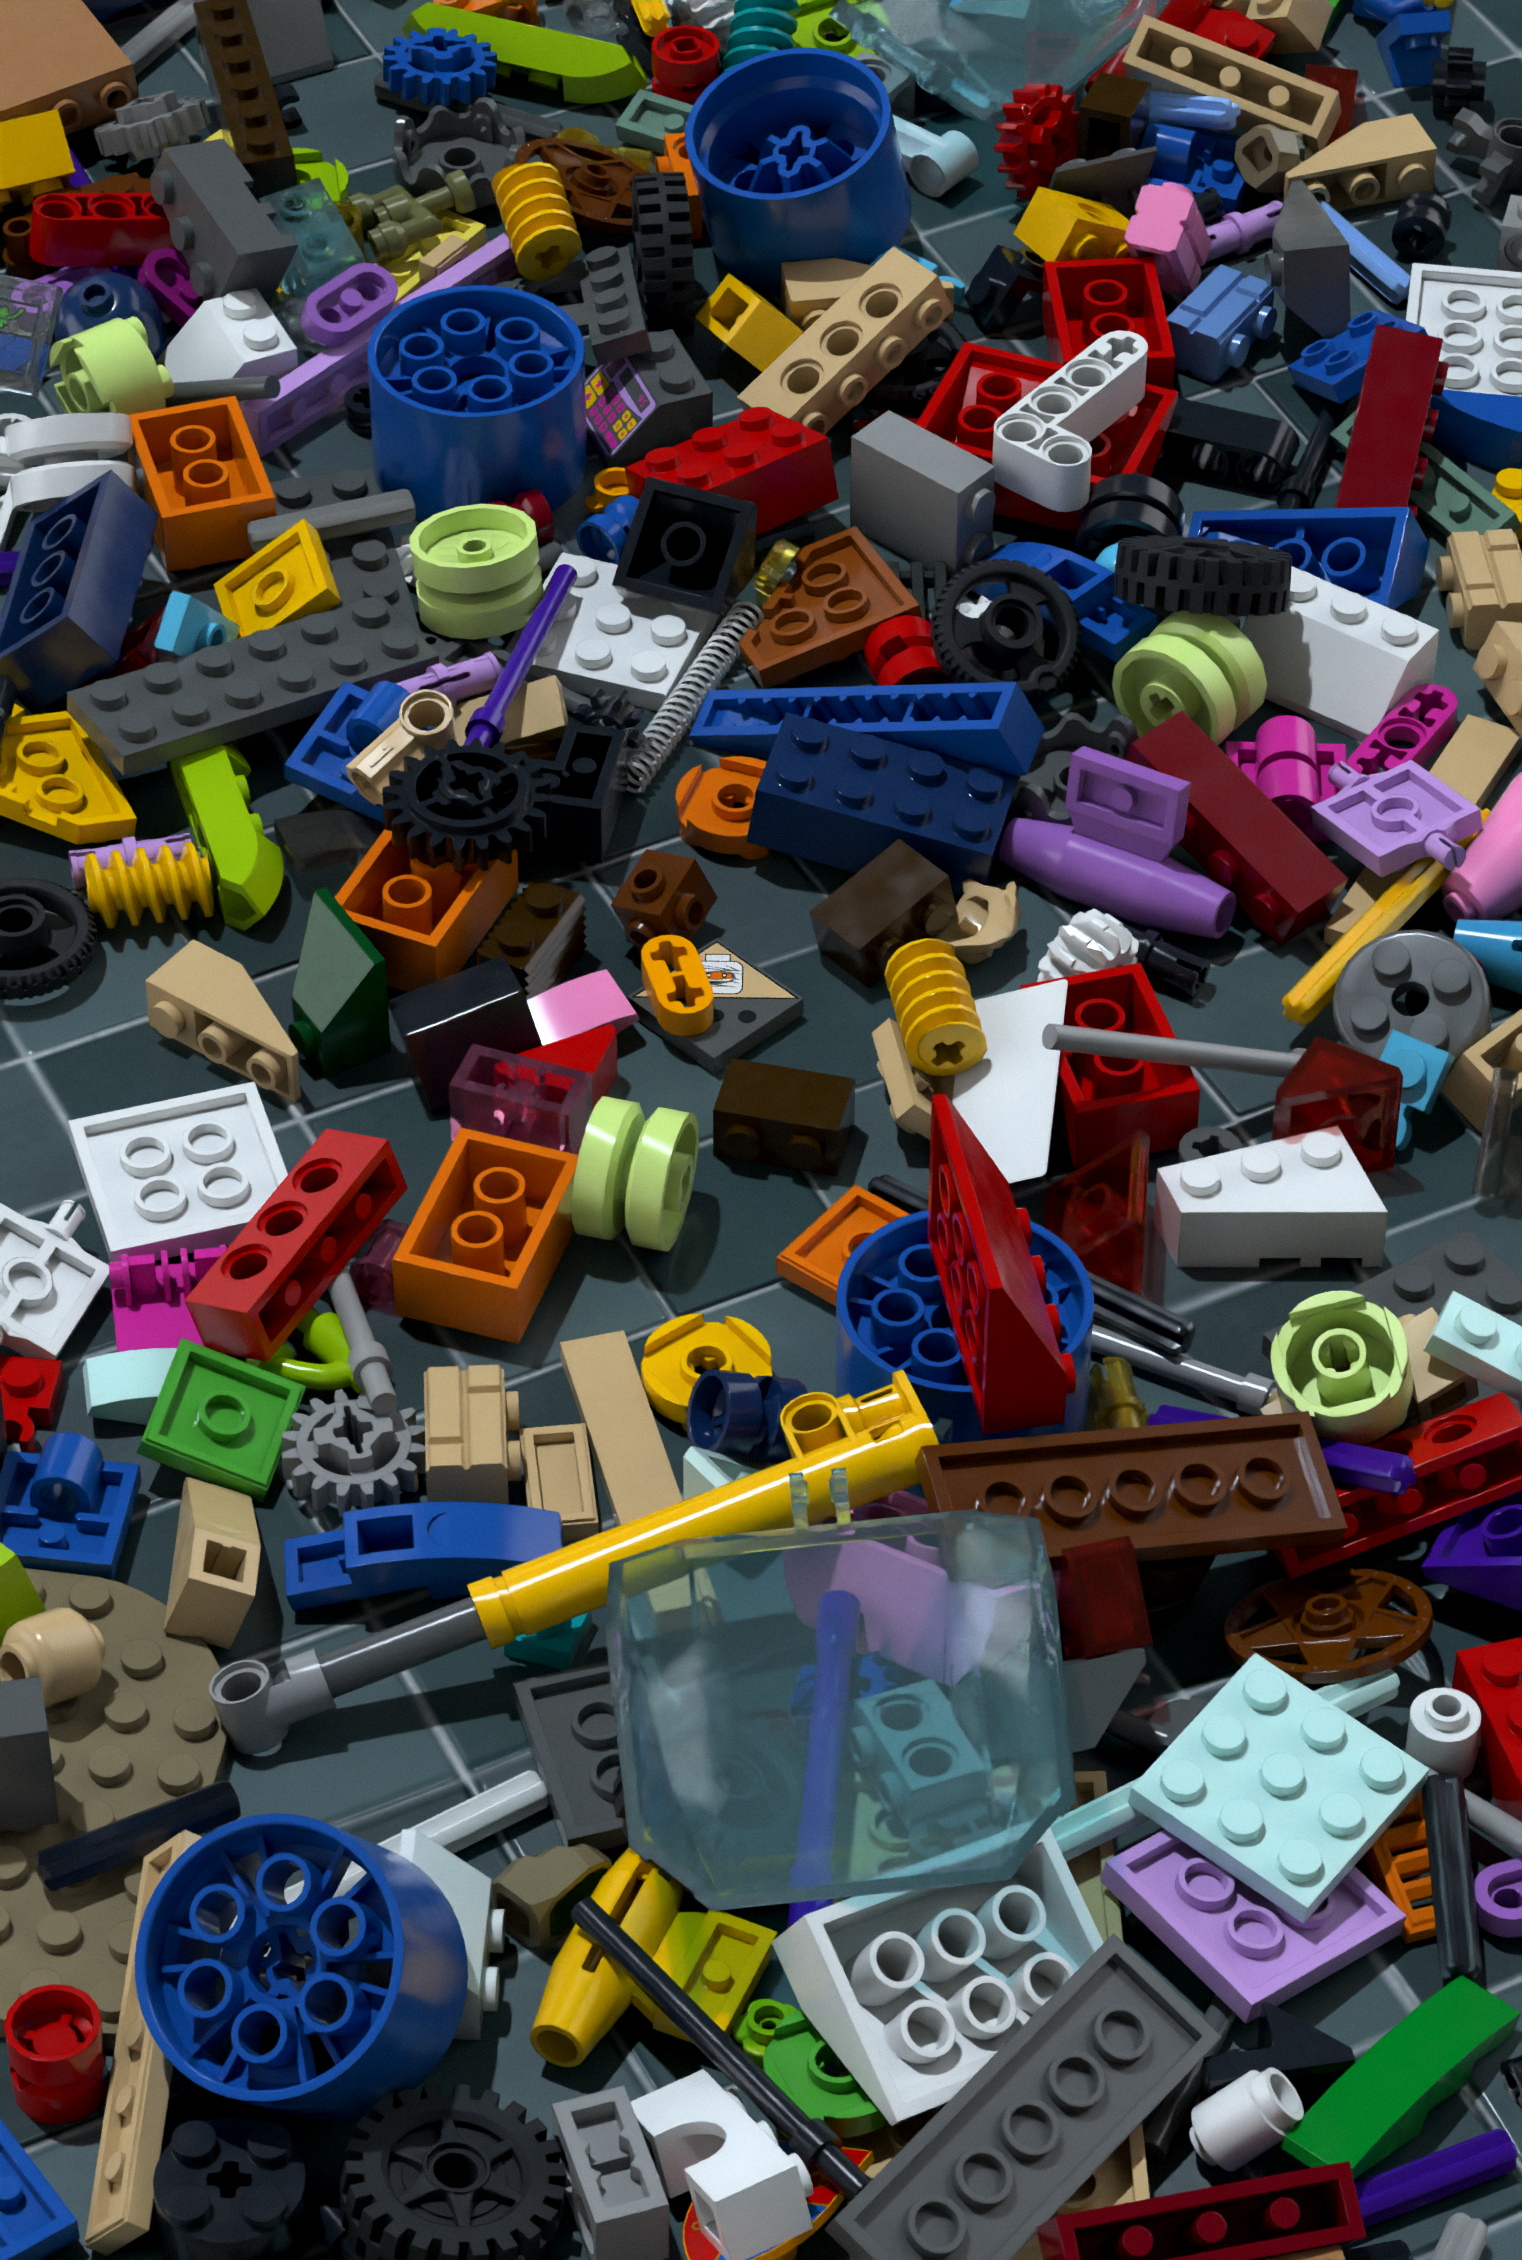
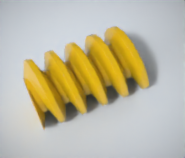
(536, 219)
(149, 884)
(934, 1008)

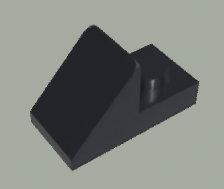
(1290, 2045)

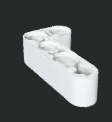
(1046, 436)

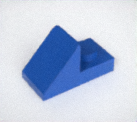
(1411, 45)

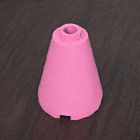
(1491, 876)

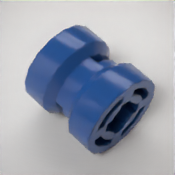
(605, 534)

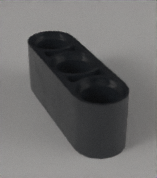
(1228, 447)

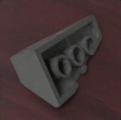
(1310, 263)

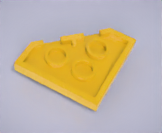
(61, 782)

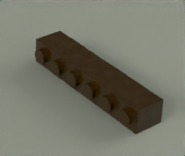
(244, 94)

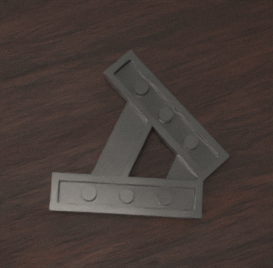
(610, 297)

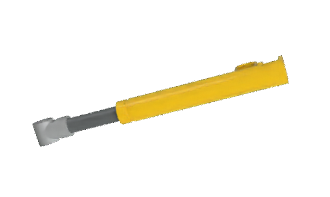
(867, 1435)

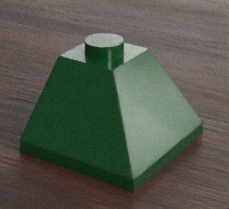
(338, 992)

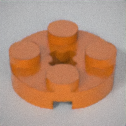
(706, 801)

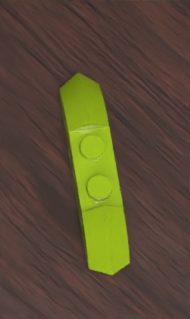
(587, 67)
(242, 861)

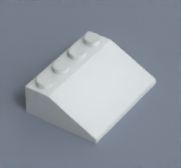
(937, 1978)

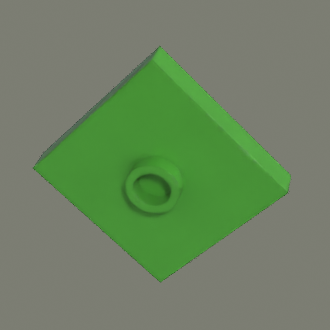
(221, 1419)

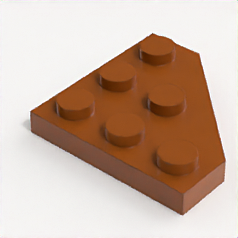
(824, 609)

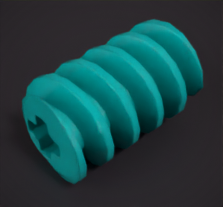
(760, 29)

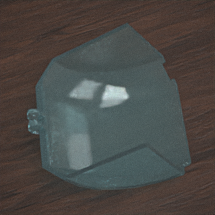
(840, 1704)

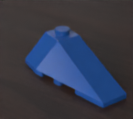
(1358, 549)

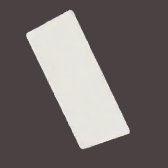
(1013, 1087)

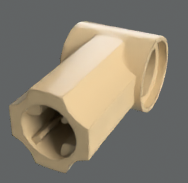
(403, 738)

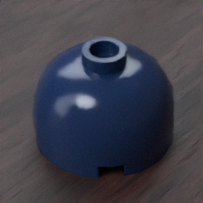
(108, 297)

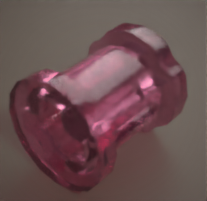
(374, 1271)

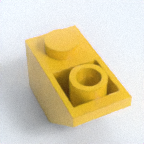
(748, 323)

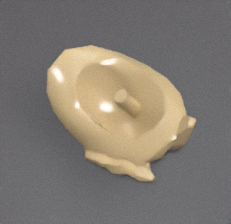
(983, 922)

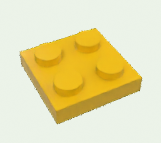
(279, 583)

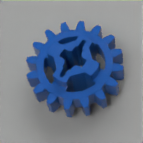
(439, 67)

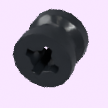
(1433, 217)

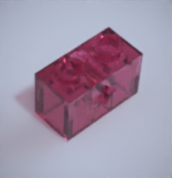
(520, 1099)

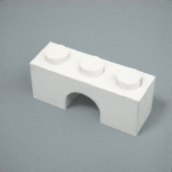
(737, 2174)

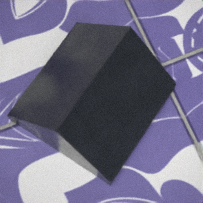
(689, 547)
(449, 1015)

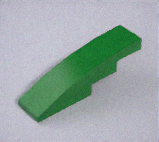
(1402, 2077)

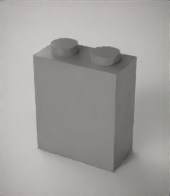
(921, 494)

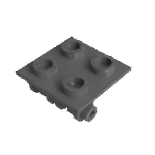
(1107, 179)

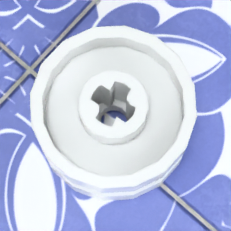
(70, 453)

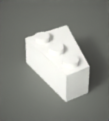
(1271, 1201)

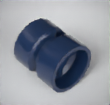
(741, 1414)

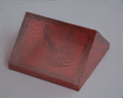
(1347, 1090)
(1104, 1212)

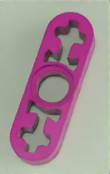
(1402, 723)

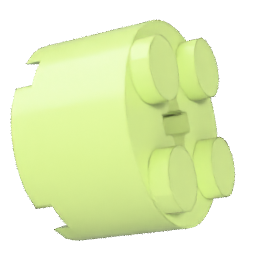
(110, 370)
(1339, 1332)

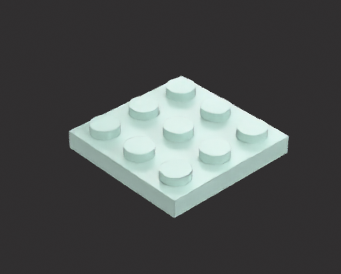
(1278, 1787)

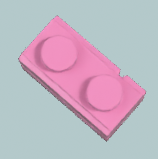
(1172, 233)

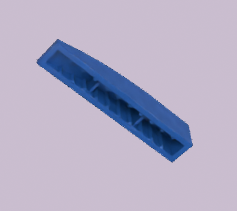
(962, 721)

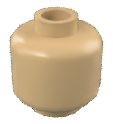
(59, 1649)

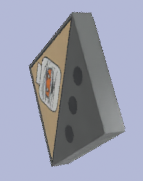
(746, 1008)

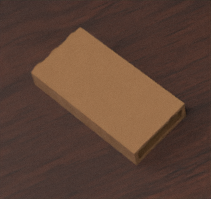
(60, 60)

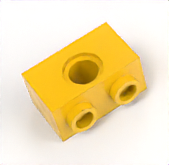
(1072, 228)

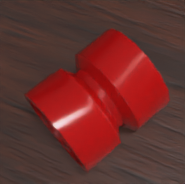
(684, 62)
(903, 653)
(56, 2054)

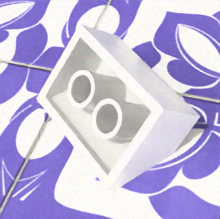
(1340, 655)

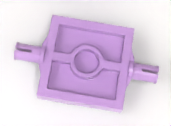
(1396, 817)

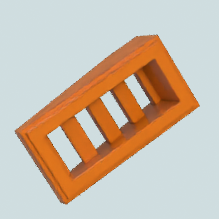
(1387, 1871)

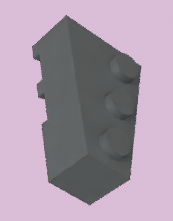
(219, 221)

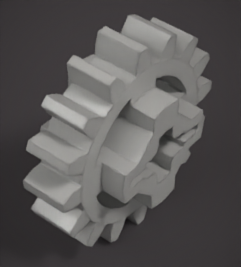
(151, 125)
(352, 1453)

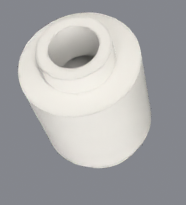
(1444, 1731)
(1245, 2118)

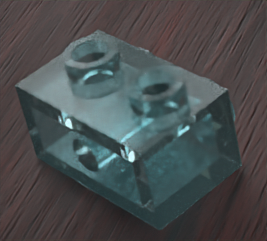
(323, 237)

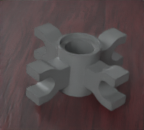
(1497, 146)

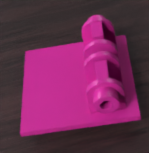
(151, 1298)

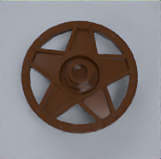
(591, 187)
(1331, 1628)

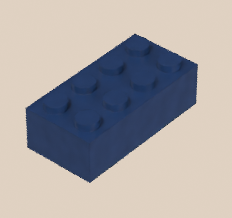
(74, 590)
(852, 795)

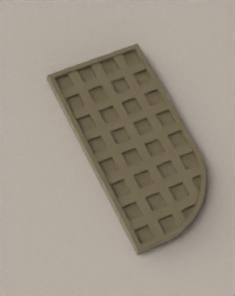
(113, 1753)

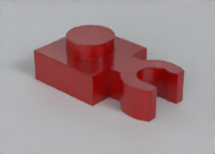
(29, 1396)

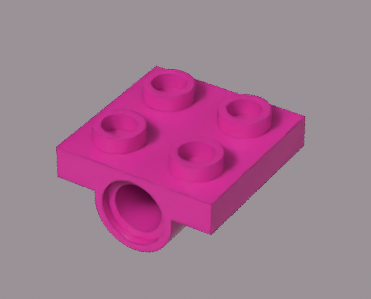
(1290, 768)

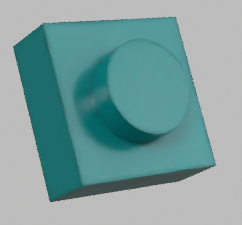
(553, 1646)

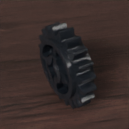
(467, 804)

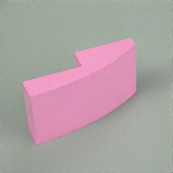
(581, 1007)

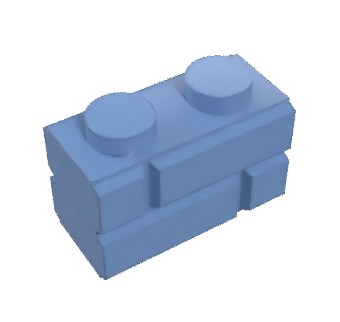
(1221, 323)

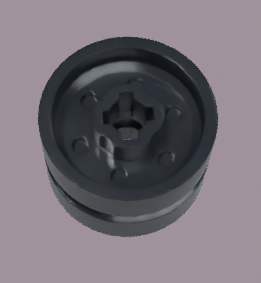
(1127, 508)

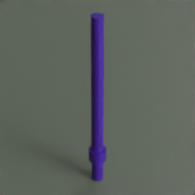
(489, 721)

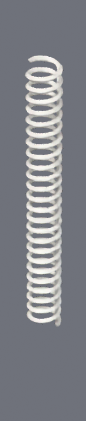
(729, 660)

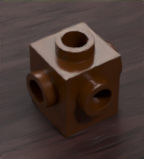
(663, 898)

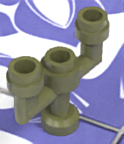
(407, 219)

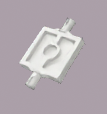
(44, 1281)

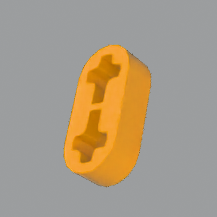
(687, 983)

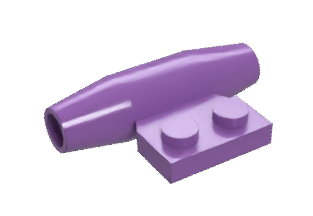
(1120, 849)

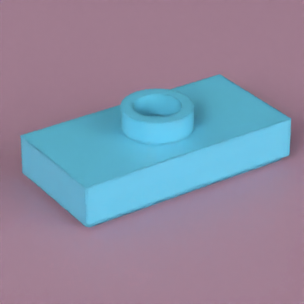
(192, 626)

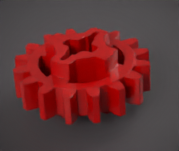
(1036, 137)

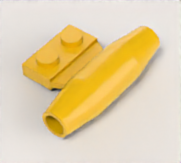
(705, 1953)

